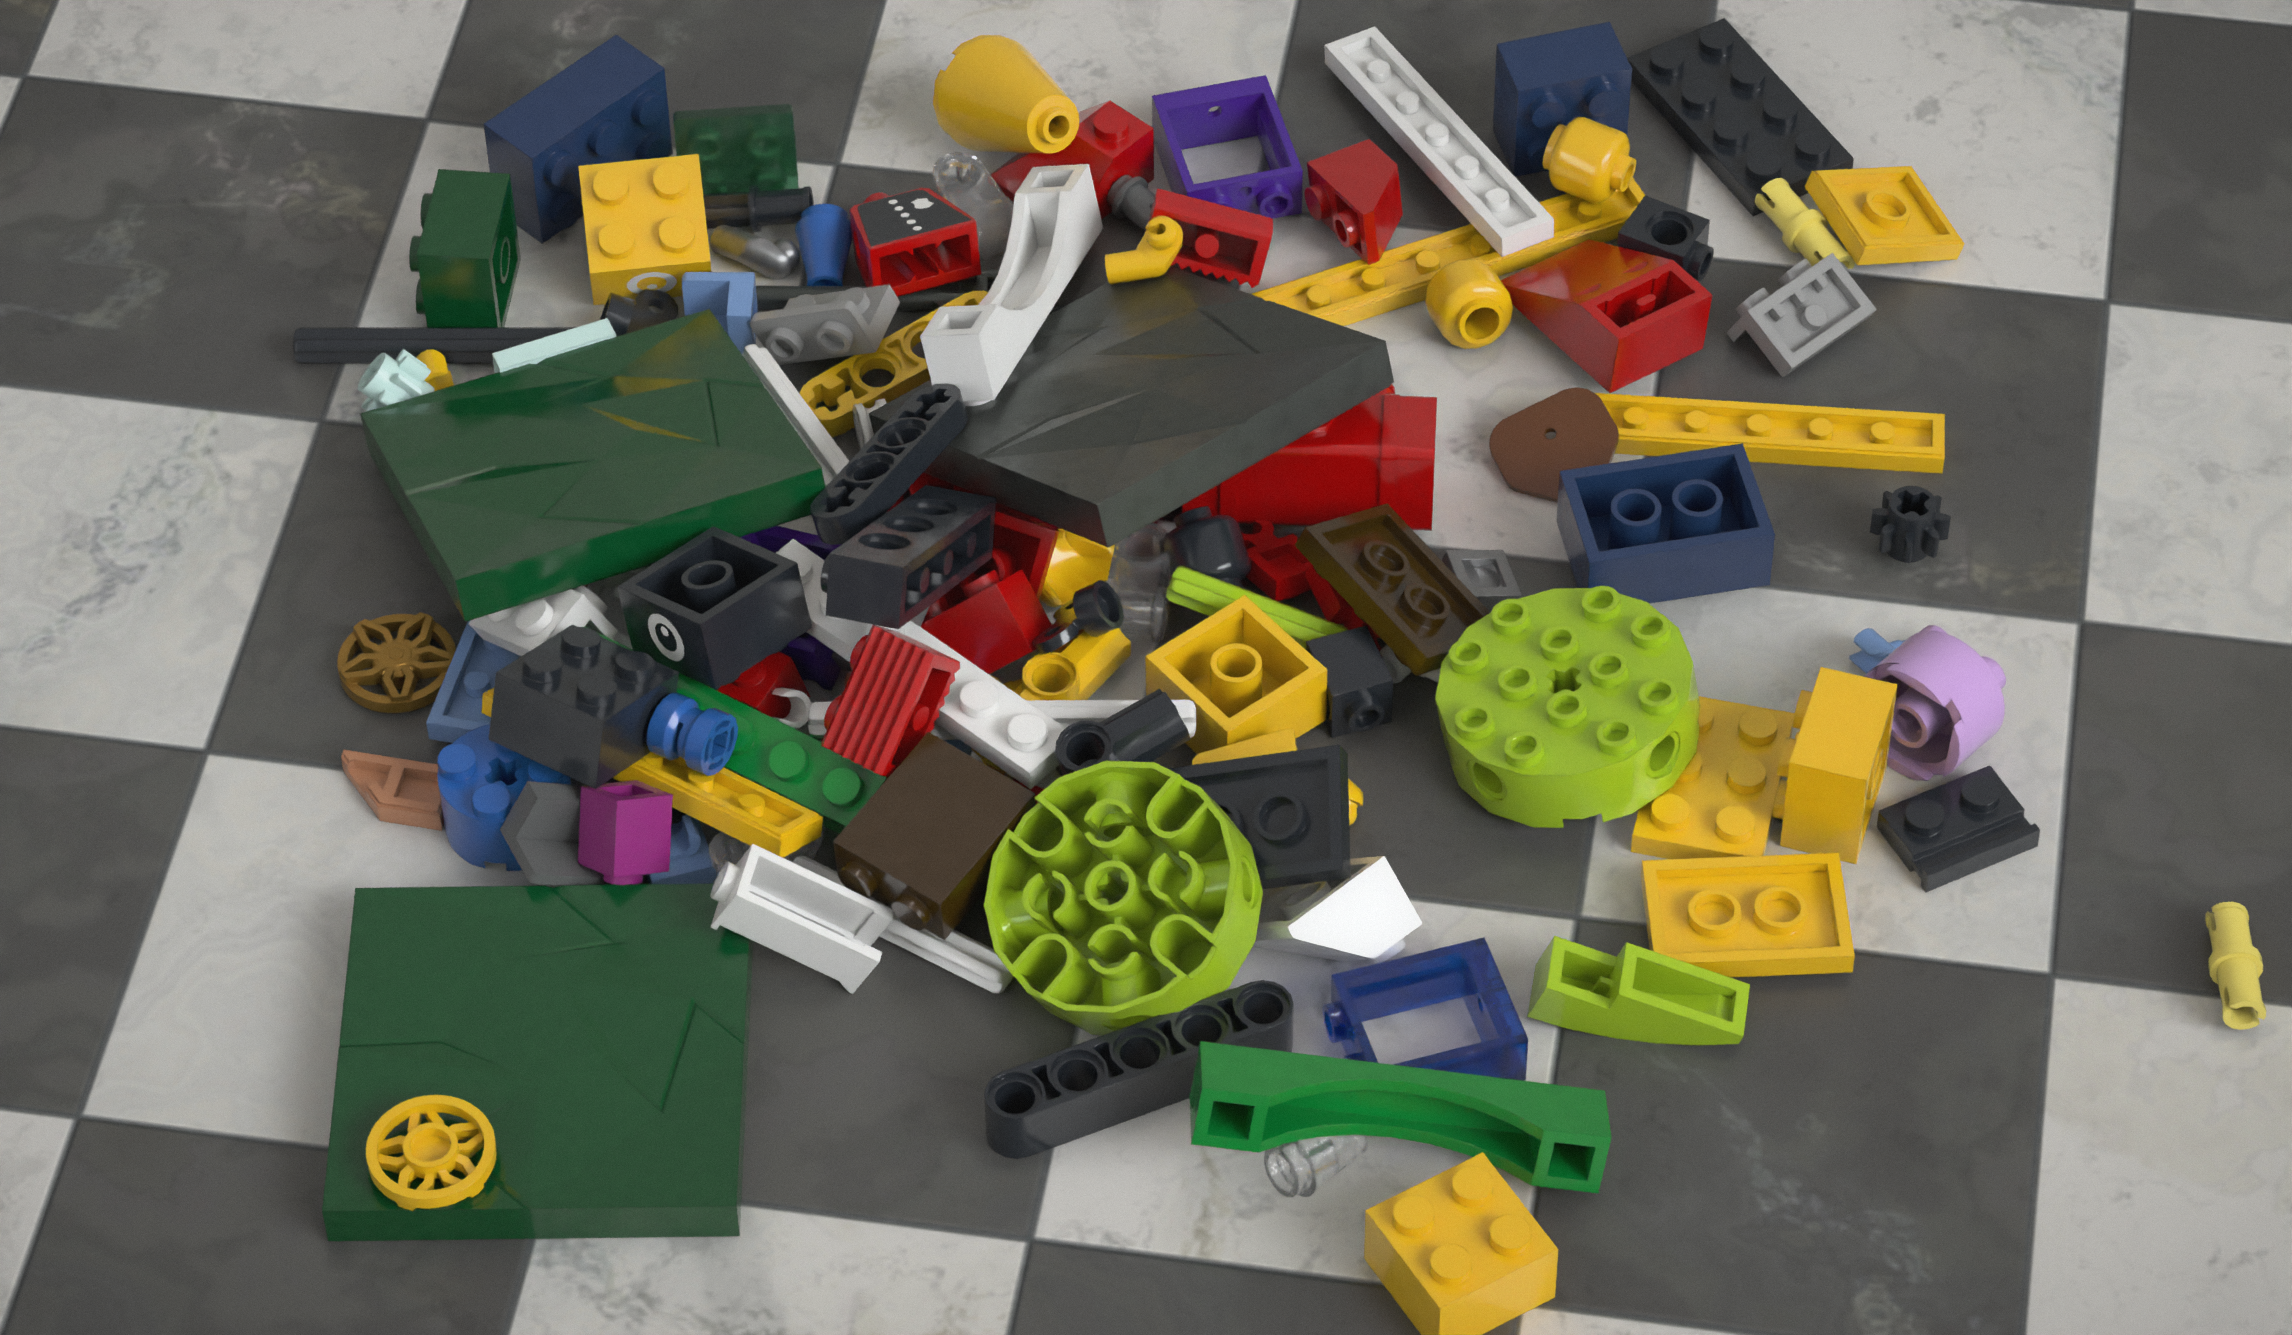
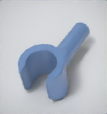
(1873, 648)

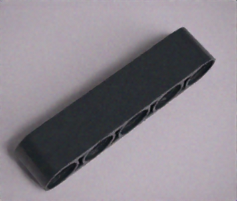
(1127, 1070)

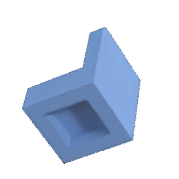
(728, 296)

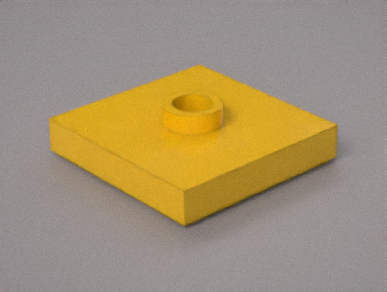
(1884, 215)

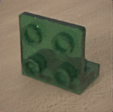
(740, 146)

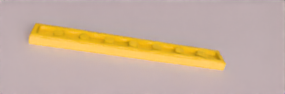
(1403, 273)

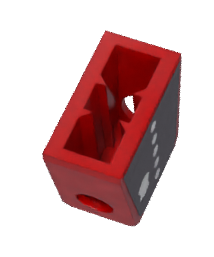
(913, 241)

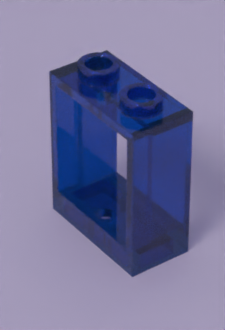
(1425, 980)

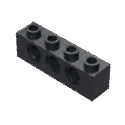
(909, 557)

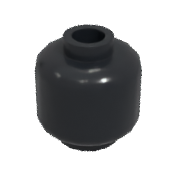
(1208, 545)

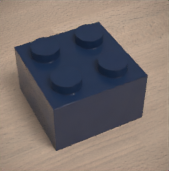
(1552, 82)

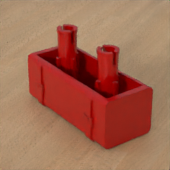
(1347, 465)

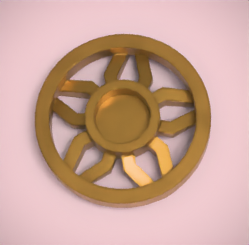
(395, 662)

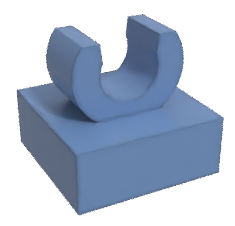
(687, 856)

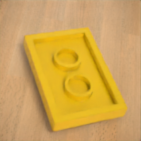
(1726, 790)
(1750, 913)

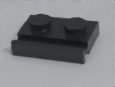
(1958, 828)

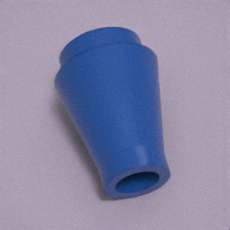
(824, 243)

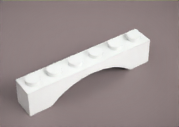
(1048, 239)

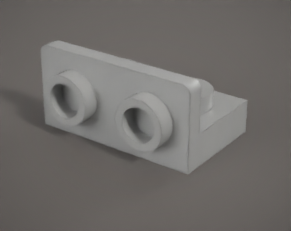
(1804, 314)
(827, 324)

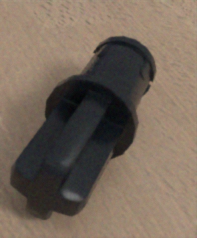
(756, 207)

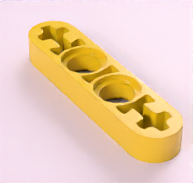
(892, 355)

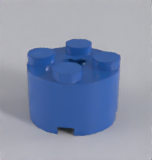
(478, 791)

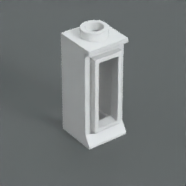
(800, 915)

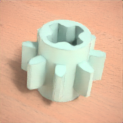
(393, 380)

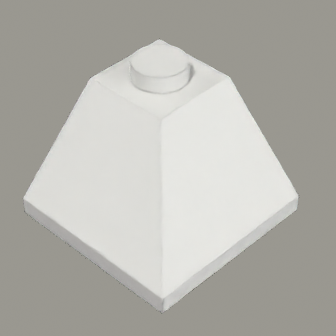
(1340, 917)

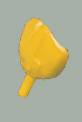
(1074, 566)

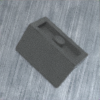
(546, 835)

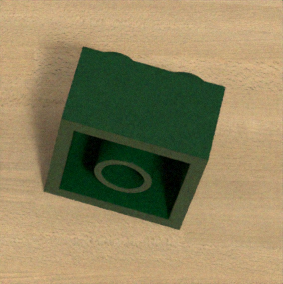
(466, 250)

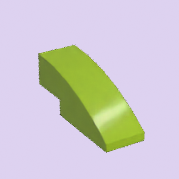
(1636, 996)

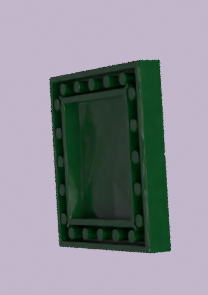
(590, 463)
(584, 1029)

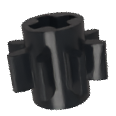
(1910, 524)

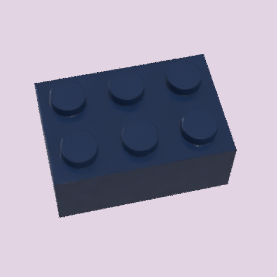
(589, 114)
(1667, 525)

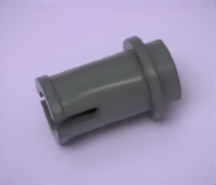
(1131, 200)

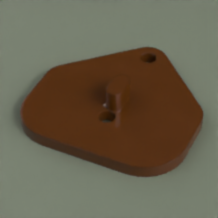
(1533, 462)

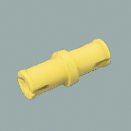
(1802, 227)
(2235, 965)

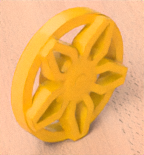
(431, 1152)

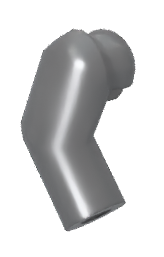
(756, 252)

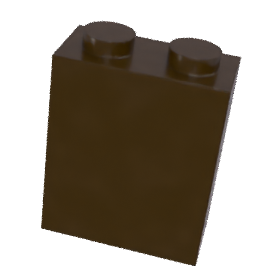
(930, 835)

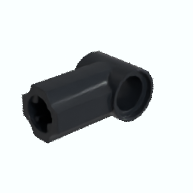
(1133, 734)

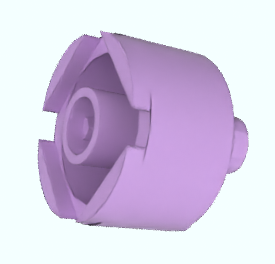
(1943, 704)

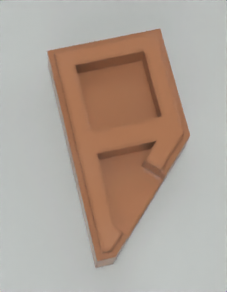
(396, 788)

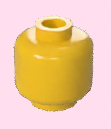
(1589, 160)
(1469, 304)

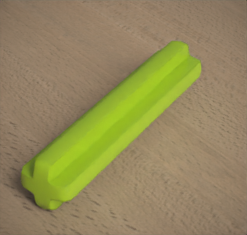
(1210, 595)

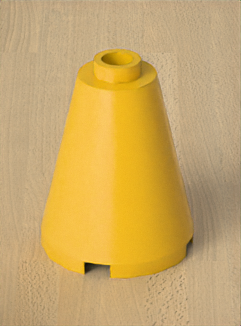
(1002, 100)

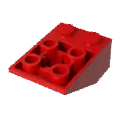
(1614, 309)

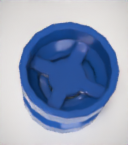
(689, 733)

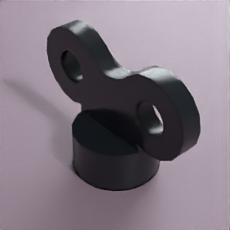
(630, 315)
(1092, 609)

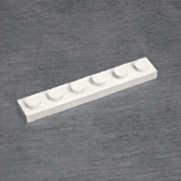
(1439, 142)
(975, 710)

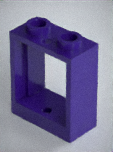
(1244, 111)

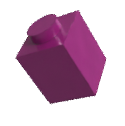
(625, 831)

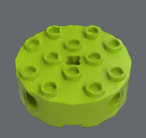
(1568, 706)
(1123, 896)

